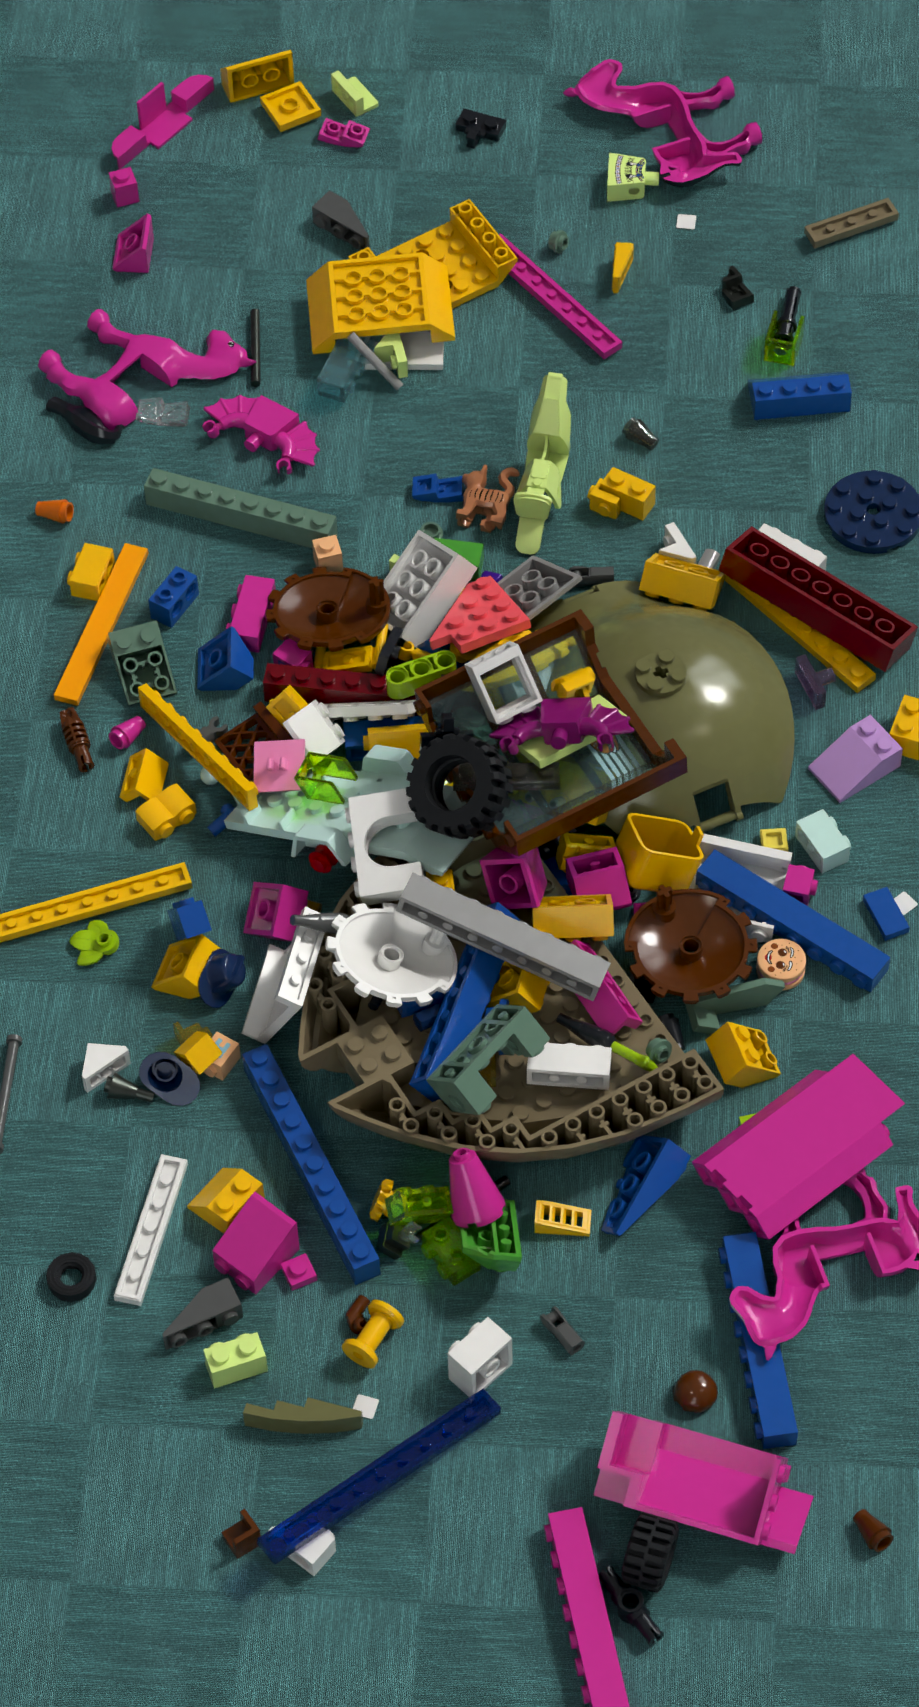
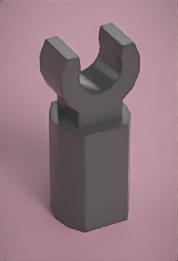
(211, 731)

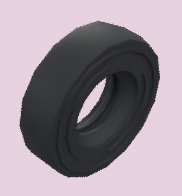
(73, 1292)

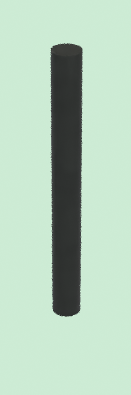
(255, 346)

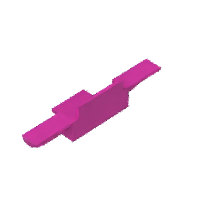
(161, 122)

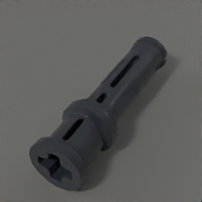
(786, 323)

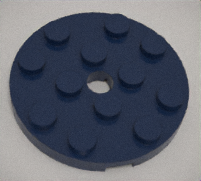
(868, 533)

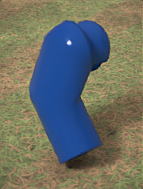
(218, 825)

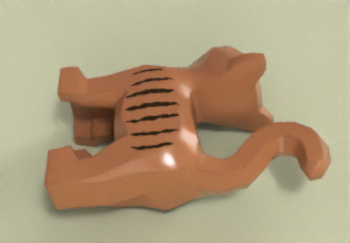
(486, 501)

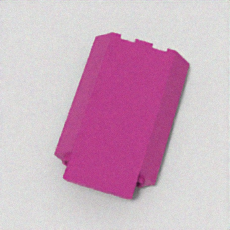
(801, 1146)

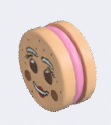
(781, 961)

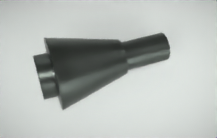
(121, 1088)

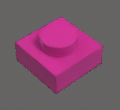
(298, 1272)

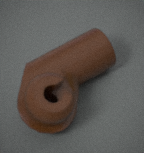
(355, 1314)

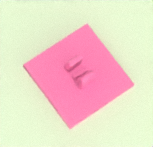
(277, 764)

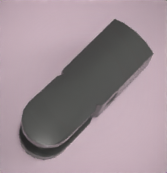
(593, 575)
(564, 1332)

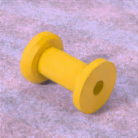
(364, 1346)

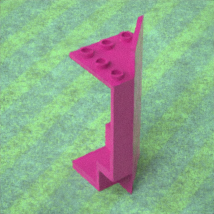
(701, 1482)

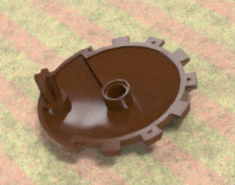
(329, 608)
(689, 922)

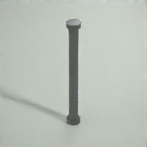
(13, 1042)

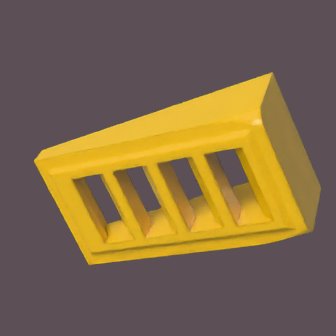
(622, 261)
(556, 1209)

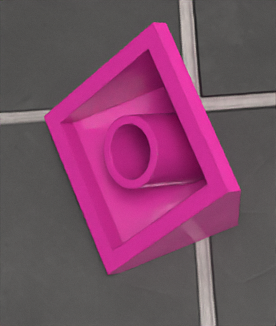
(135, 247)

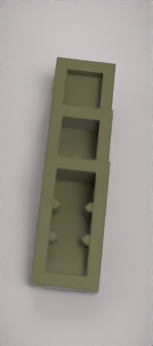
(311, 1419)

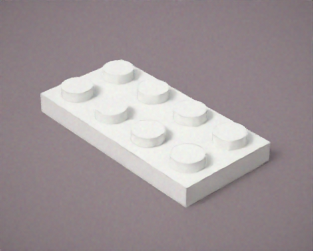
(374, 710)

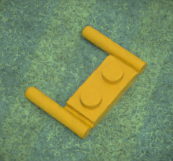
(351, 659)

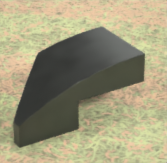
(735, 291)

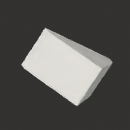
(102, 1062)

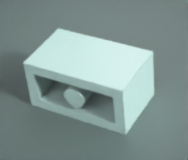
(823, 840)

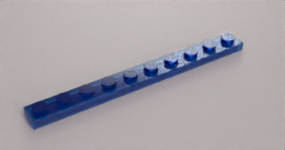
(378, 1476)

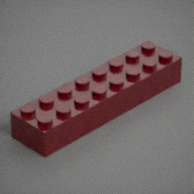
(818, 598)

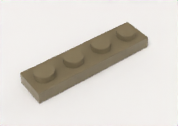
(851, 223)

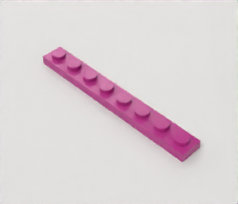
(563, 305)

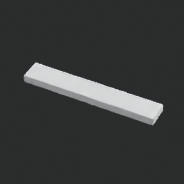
(150, 1230)

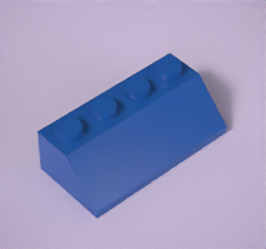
(800, 395)

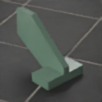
(742, 996)

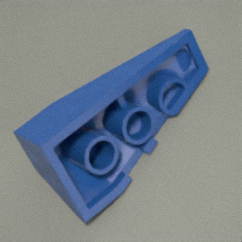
(651, 1170)

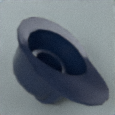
(220, 977)
(169, 1078)

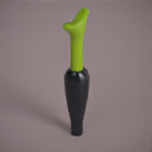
(595, 1035)

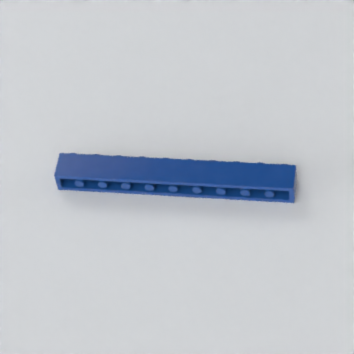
(311, 1165)

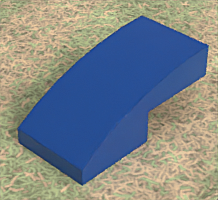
(433, 489)

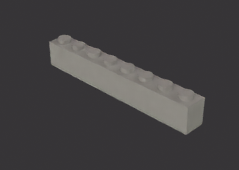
(503, 936)

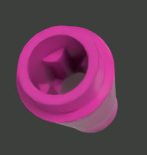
(126, 732)

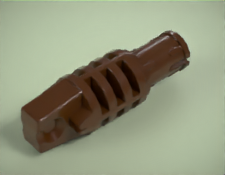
(76, 738)

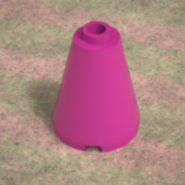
(472, 1190)

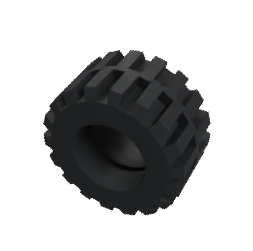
(650, 1552)

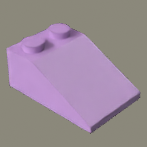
(857, 759)

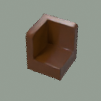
(242, 1536)

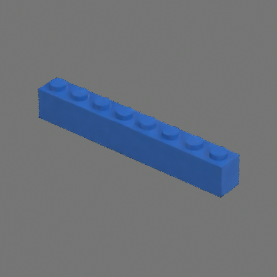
(794, 921)
(460, 1010)
(765, 1378)

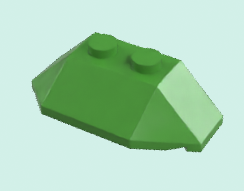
(495, 1244)

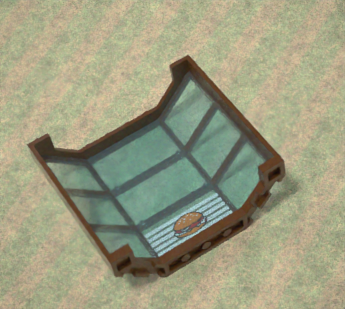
(589, 779)

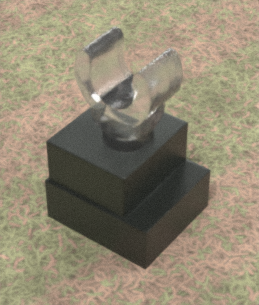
(396, 1239)

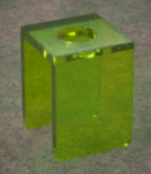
(791, 348)
(321, 766)

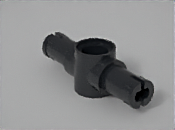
(636, 1617)

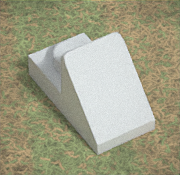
(676, 545)

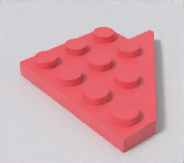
(480, 617)

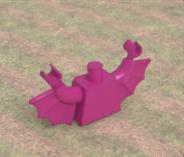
(266, 426)

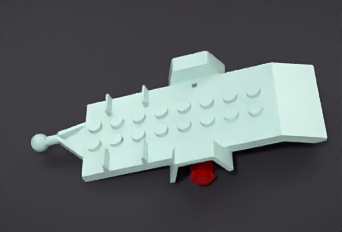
(325, 825)

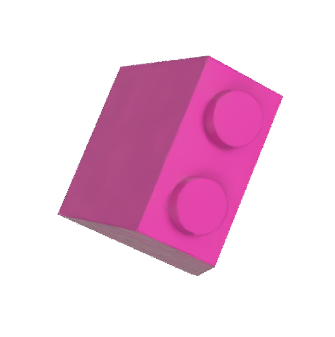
(514, 879)
(256, 1244)

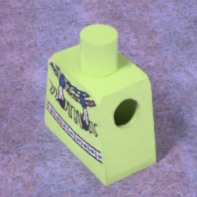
(628, 177)

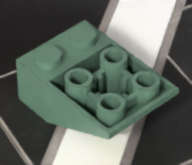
(141, 659)

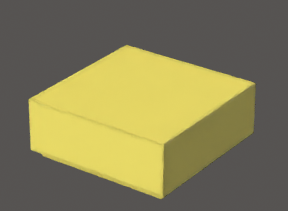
(774, 838)

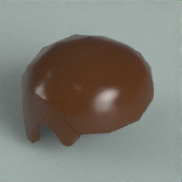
(695, 1391)

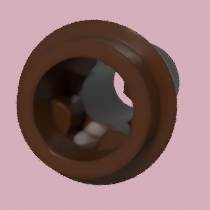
(874, 1532)

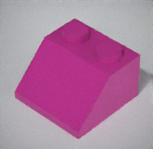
(271, 910)

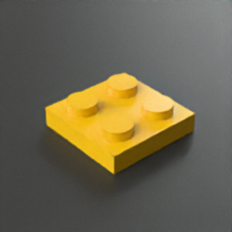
(290, 106)

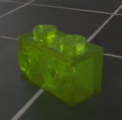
(419, 1205)
(444, 1246)

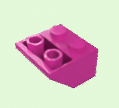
(599, 874)

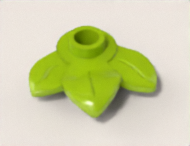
(94, 942)

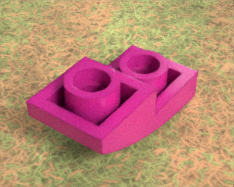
(339, 134)

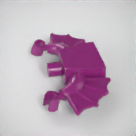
(563, 723)

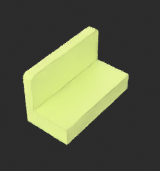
(353, 94)

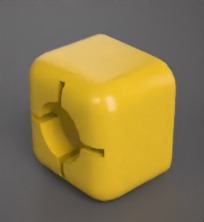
(659, 852)

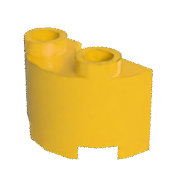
(574, 684)

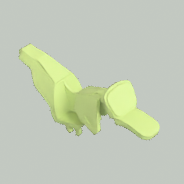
(545, 462)

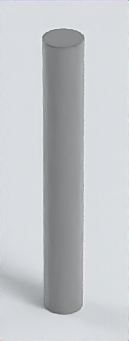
(374, 360)

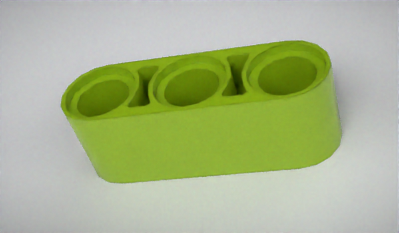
(407, 677)

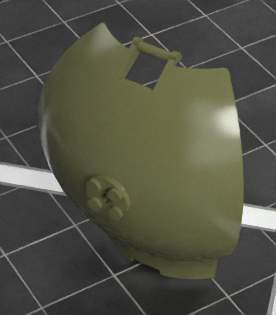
(695, 683)

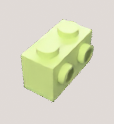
(235, 1359)

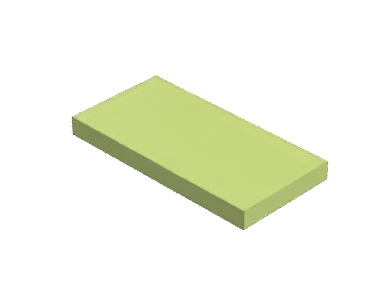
(544, 754)

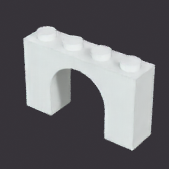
(367, 817)

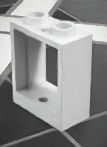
(493, 659)

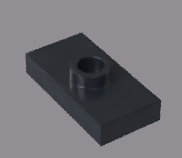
(389, 651)

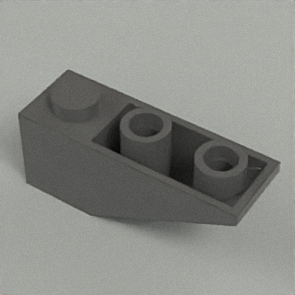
(339, 218)
(208, 1310)

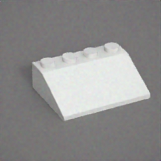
(424, 586)

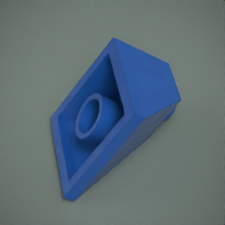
(224, 663)

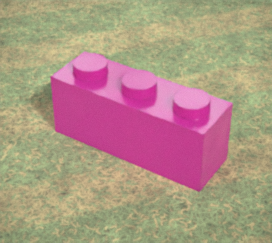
(249, 612)

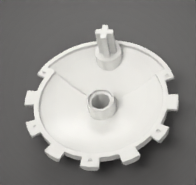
(392, 955)

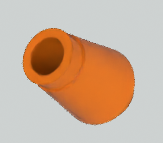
(55, 510)

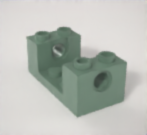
(504, 1029)

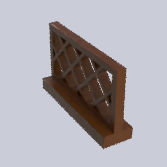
(266, 727)

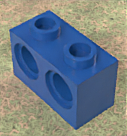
(173, 596)

